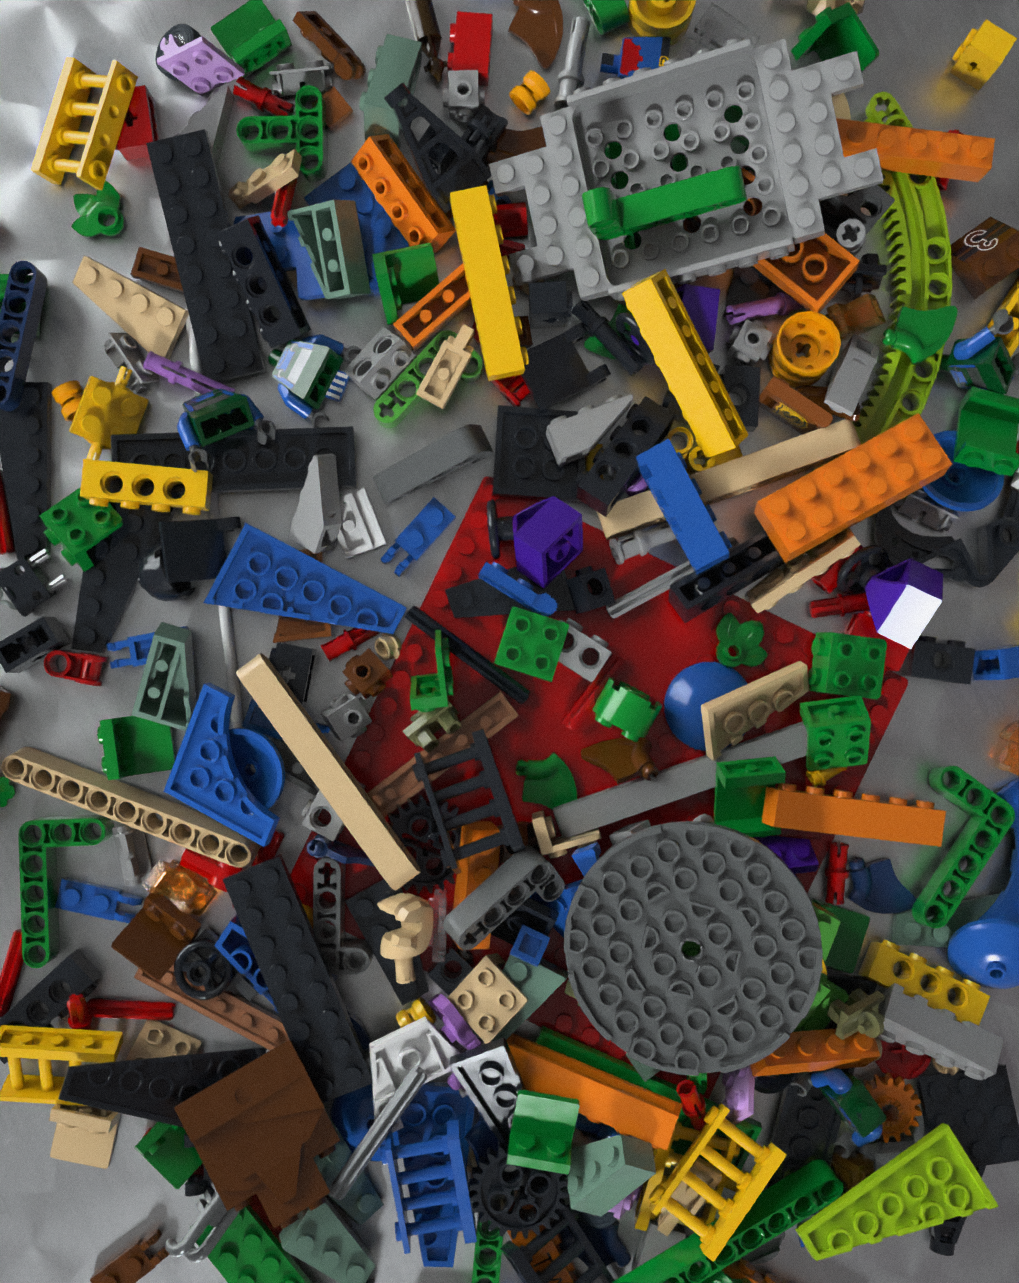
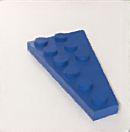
(285, 582)
(426, 1121)

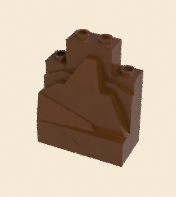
(262, 1135)

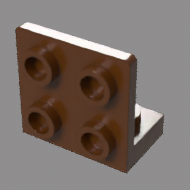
(156, 936)

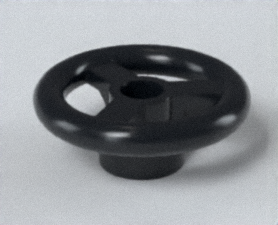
(198, 979)

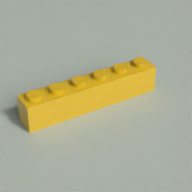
(487, 282)
(685, 364)

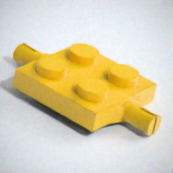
(107, 411)

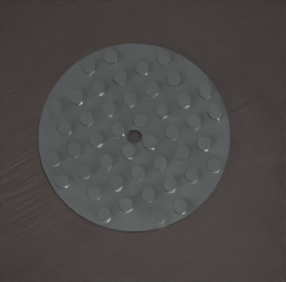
(703, 887)

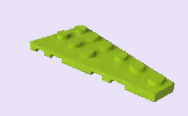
(907, 1194)

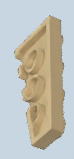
(136, 309)
(801, 569)
(738, 711)

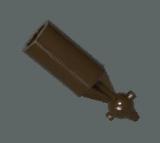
(427, 31)

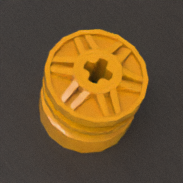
(811, 335)

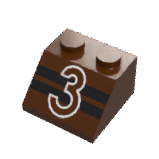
(985, 255)

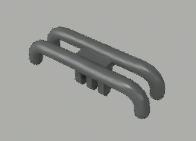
(213, 1214)

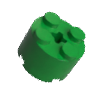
(626, 709)

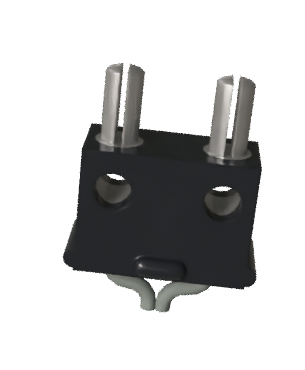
(24, 585)

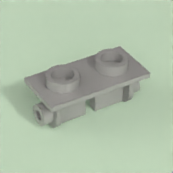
(289, 78)
(123, 350)
(936, 514)
(132, 854)

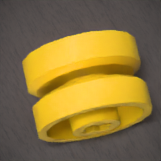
(660, 18)

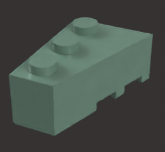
(396, 63)
(335, 247)
(168, 679)
(535, 983)
(608, 1172)
(328, 1245)

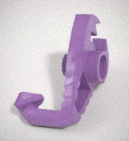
(454, 1029)

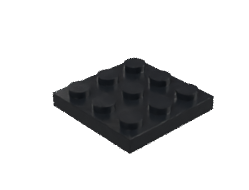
(525, 460)
(976, 1111)

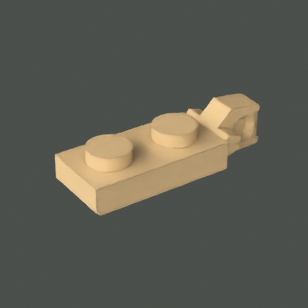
(266, 181)
(447, 368)
(687, 1196)

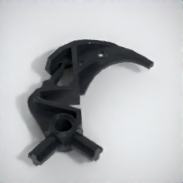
(993, 549)

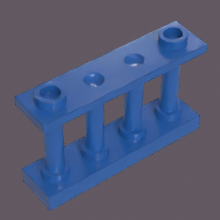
(453, 1170)

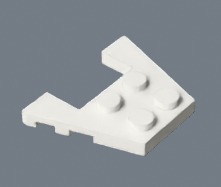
(399, 1052)

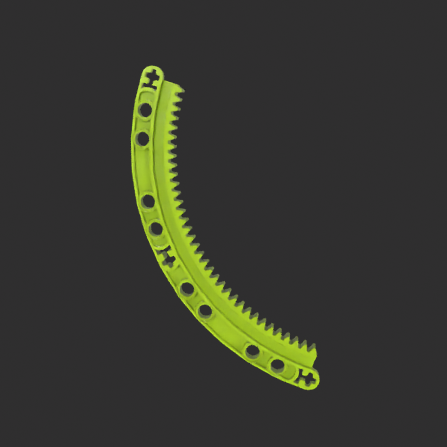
(916, 225)

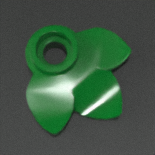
(96, 210)
(742, 639)

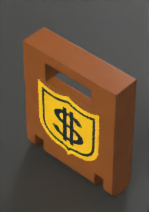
(793, 407)

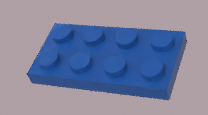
(375, 225)

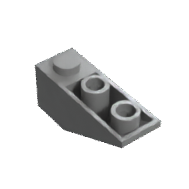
(213, 118)
(851, 375)
(578, 435)
(318, 510)

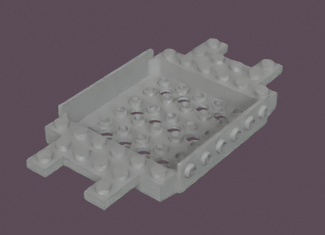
(790, 149)

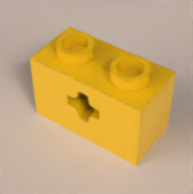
(981, 54)

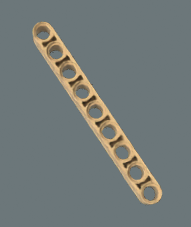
(740, 475)
(328, 772)
(117, 807)

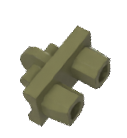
(427, 723)
(859, 1015)

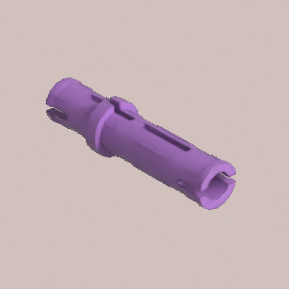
(779, 304)
(156, 363)

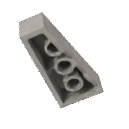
(938, 1034)

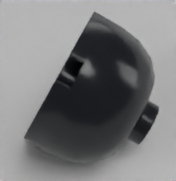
(153, 579)

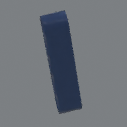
(25, 322)

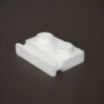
(359, 525)

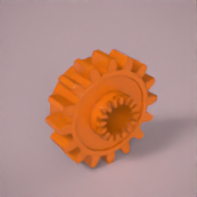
(904, 1102)

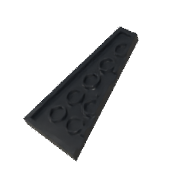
(114, 576)
(151, 1085)

